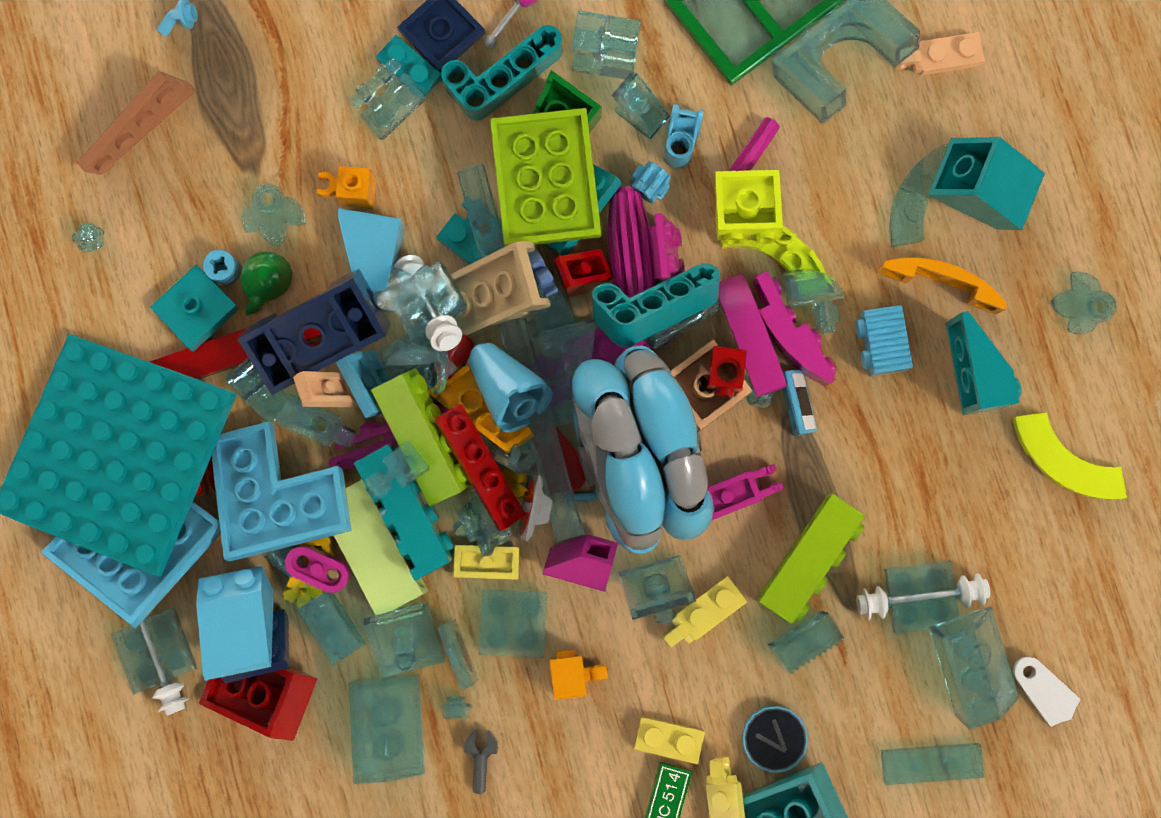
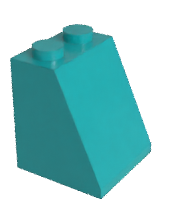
(987, 181)

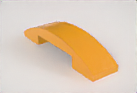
(980, 293)

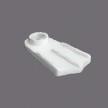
(1046, 691)

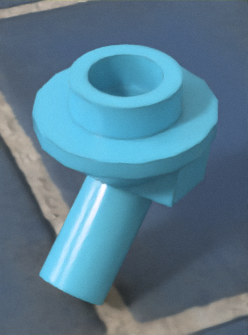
(184, 13)

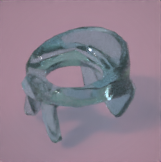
(518, 460)

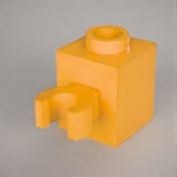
(352, 187)
(570, 675)

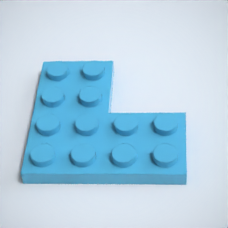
(262, 510)
(127, 589)

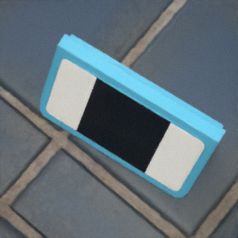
(798, 403)

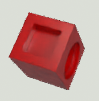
(736, 360)

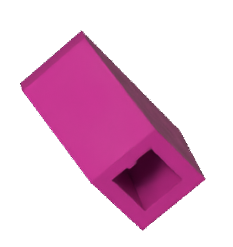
(582, 561)

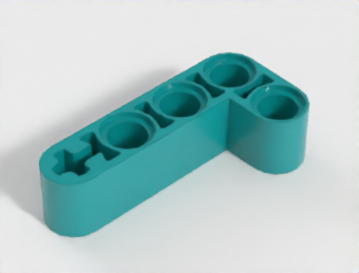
(504, 68)
(655, 309)

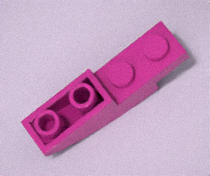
(797, 344)

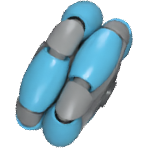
(641, 449)

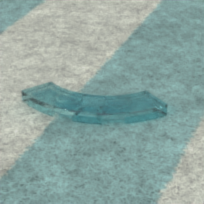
(912, 200)

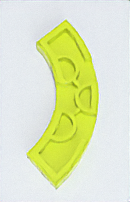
(787, 251)
(1061, 465)

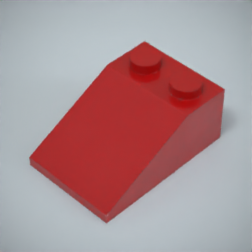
(265, 703)

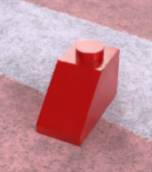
(582, 271)

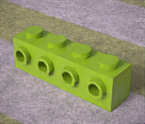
(412, 419)
(810, 559)

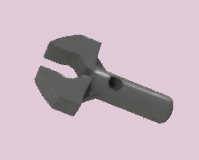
(480, 759)

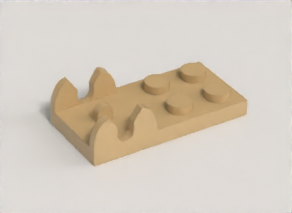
(498, 289)

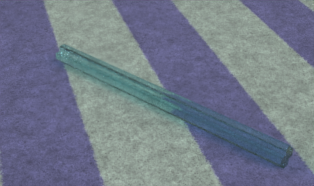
(519, 345)

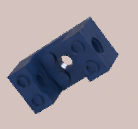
(343, 316)

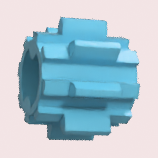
(650, 182)

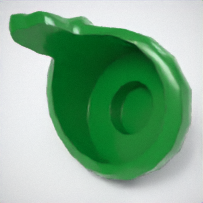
(264, 278)

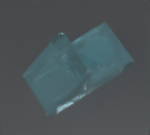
(639, 105)

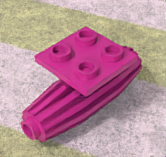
(635, 250)

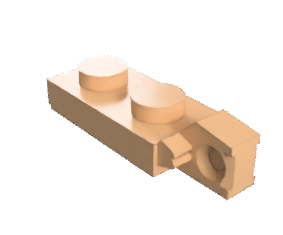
(946, 54)
(323, 389)

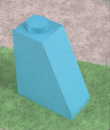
(371, 244)

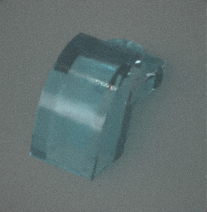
(814, 288)

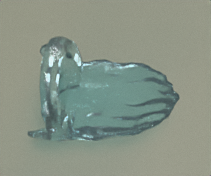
(427, 358)

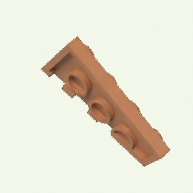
(142, 115)

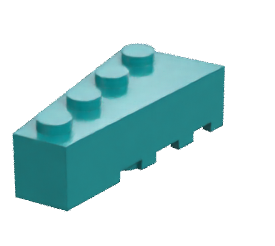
(410, 518)

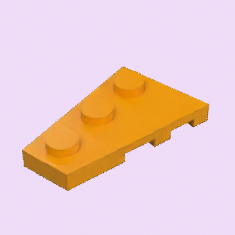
(465, 391)

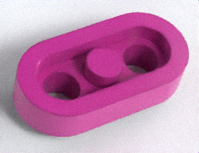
(317, 570)

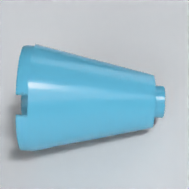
(508, 387)

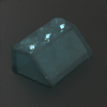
(975, 667)
(386, 728)

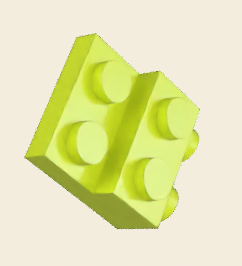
(748, 206)

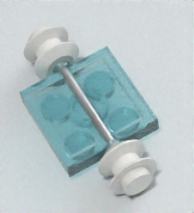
(442, 306)
(922, 596)
(155, 656)

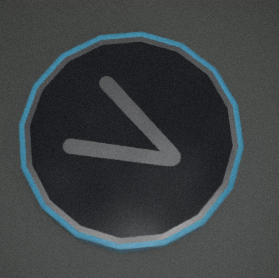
(774, 738)

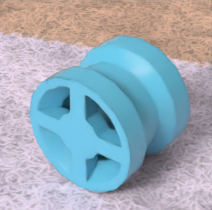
(227, 272)

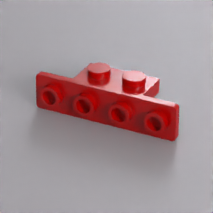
(479, 467)

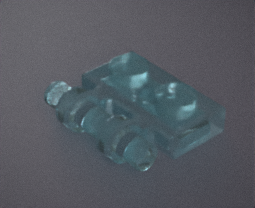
(393, 105)

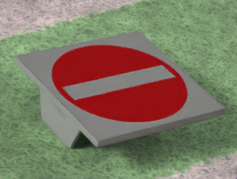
(535, 508)

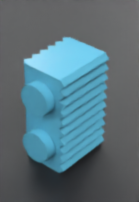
(884, 341)

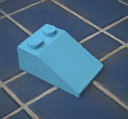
(235, 622)

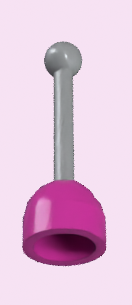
(490, 40)

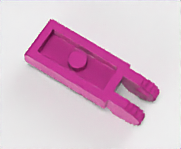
(741, 491)

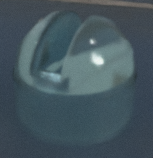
(760, 402)

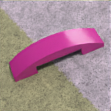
(751, 335)

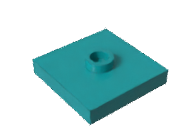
(194, 308)

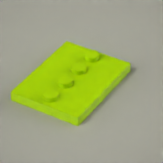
(545, 177)

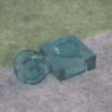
(403, 465)

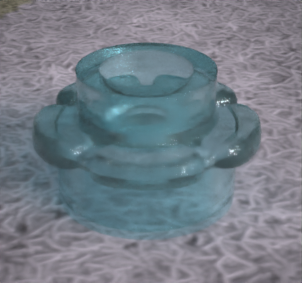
(88, 237)
(455, 708)

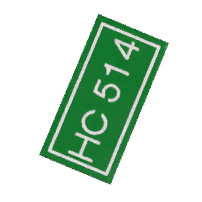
(668, 791)

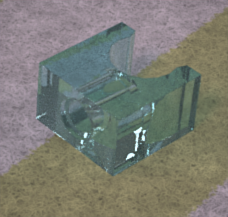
(605, 45)

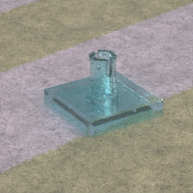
(657, 589)
(404, 639)

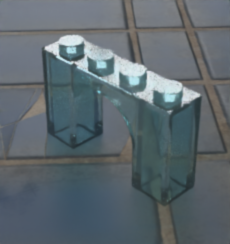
(867, 21)

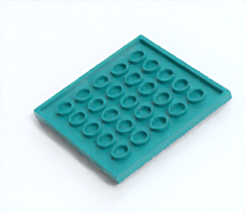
(115, 454)

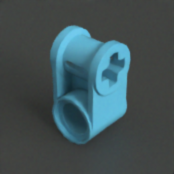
(682, 131)

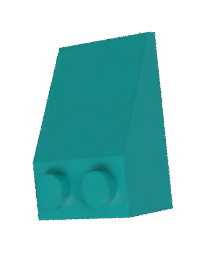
(980, 370)
(797, 795)

